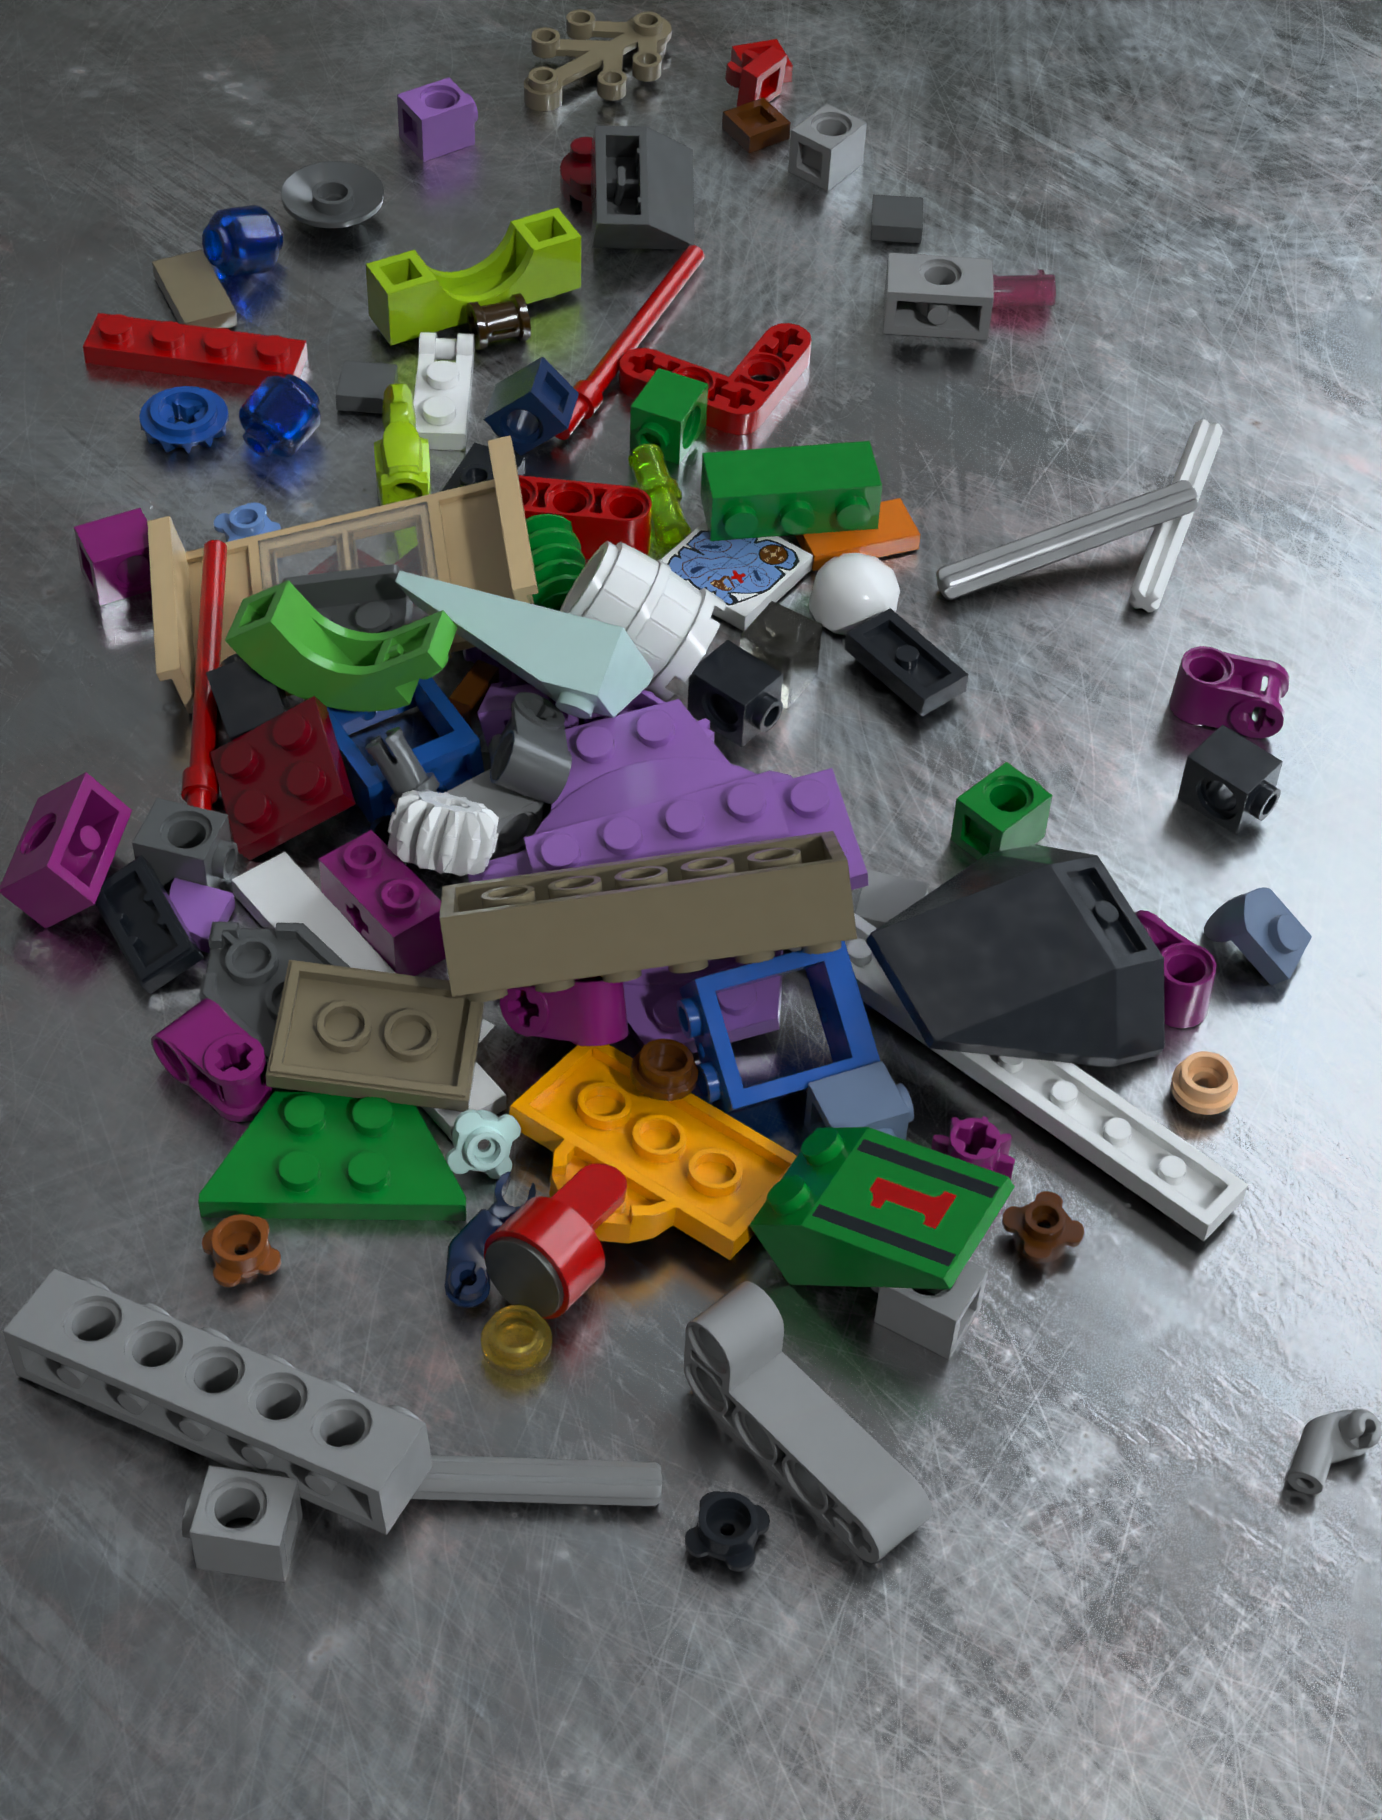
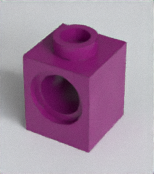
(115, 555)

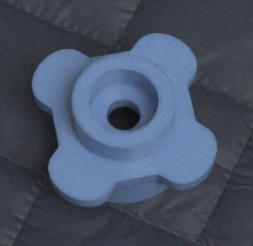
(245, 522)

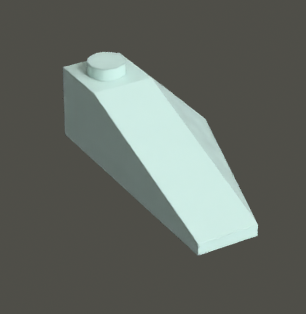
(567, 657)

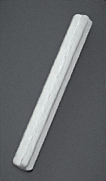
(1169, 536)

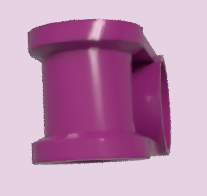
(1224, 690)
(1187, 973)
(584, 1014)
(215, 1060)

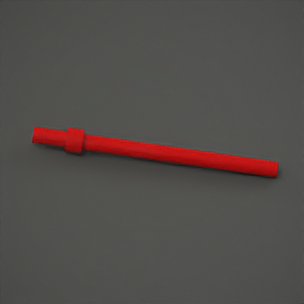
(591, 389)
(199, 780)

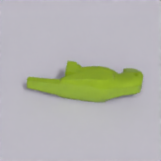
(401, 455)

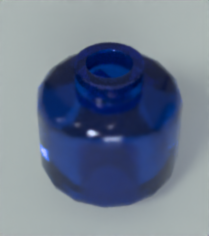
(242, 241)
(280, 416)

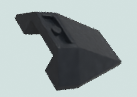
(1028, 962)

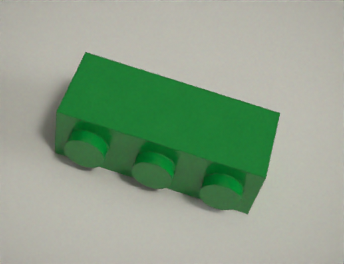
(790, 490)

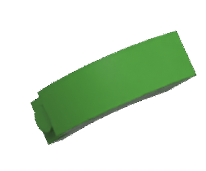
(341, 667)

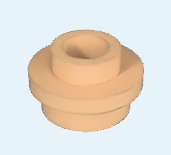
(1205, 1070)

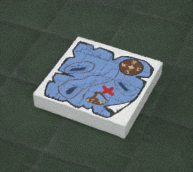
(739, 571)

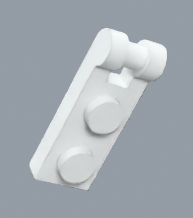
(444, 390)

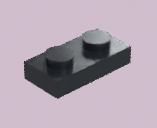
(906, 662)

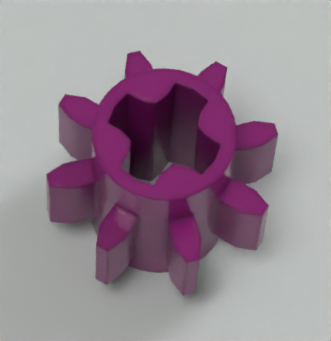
(977, 1143)

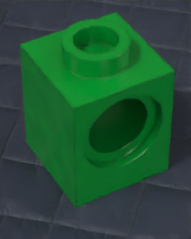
(669, 414)
(1001, 813)

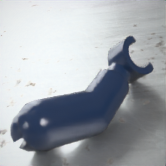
(466, 1273)

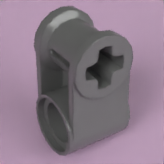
(532, 750)

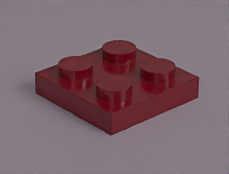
(282, 778)

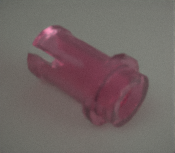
(1025, 290)

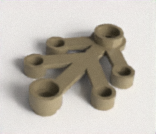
(642, 34)

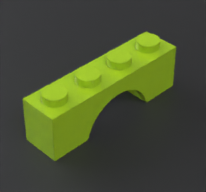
(534, 258)

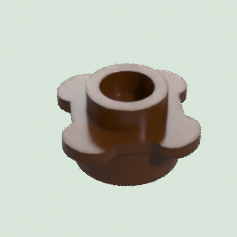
(1040, 1243)

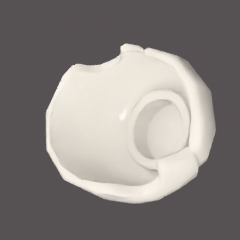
(852, 591)

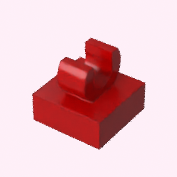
(758, 75)

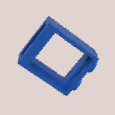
(451, 757)
(838, 1008)

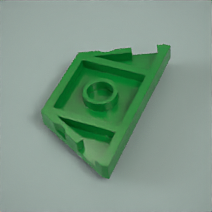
(335, 1161)

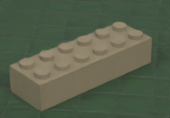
(646, 915)

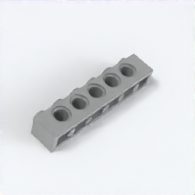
(220, 1398)

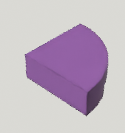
(200, 907)

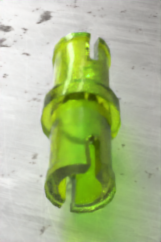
(665, 494)

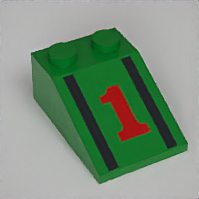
(877, 1212)

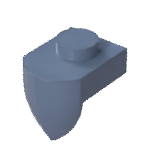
(1262, 932)

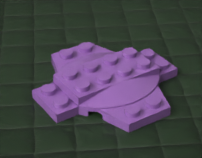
(662, 788)

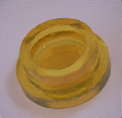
(516, 1340)

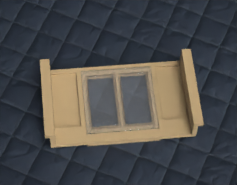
(455, 536)

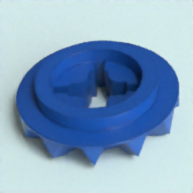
(190, 405)

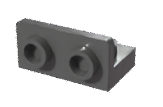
(358, 598)

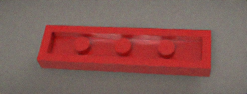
(192, 350)

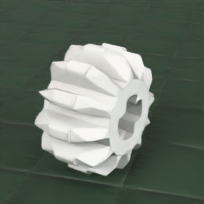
(443, 832)

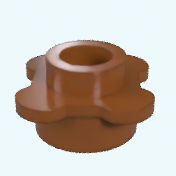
(236, 1234)

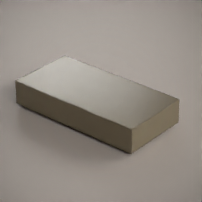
(194, 291)

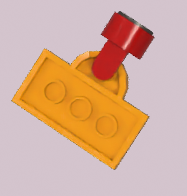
(623, 1176)

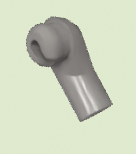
(1328, 1441)

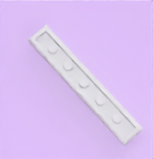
(285, 894)

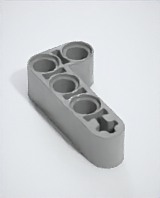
(796, 1428)

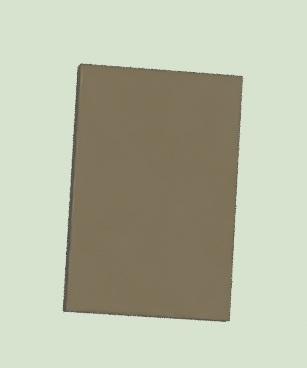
(374, 1036)

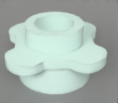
(475, 1126)

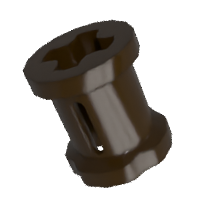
(498, 321)

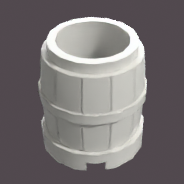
(653, 605)

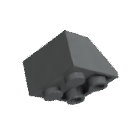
(641, 189)

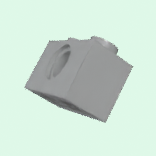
(938, 296)

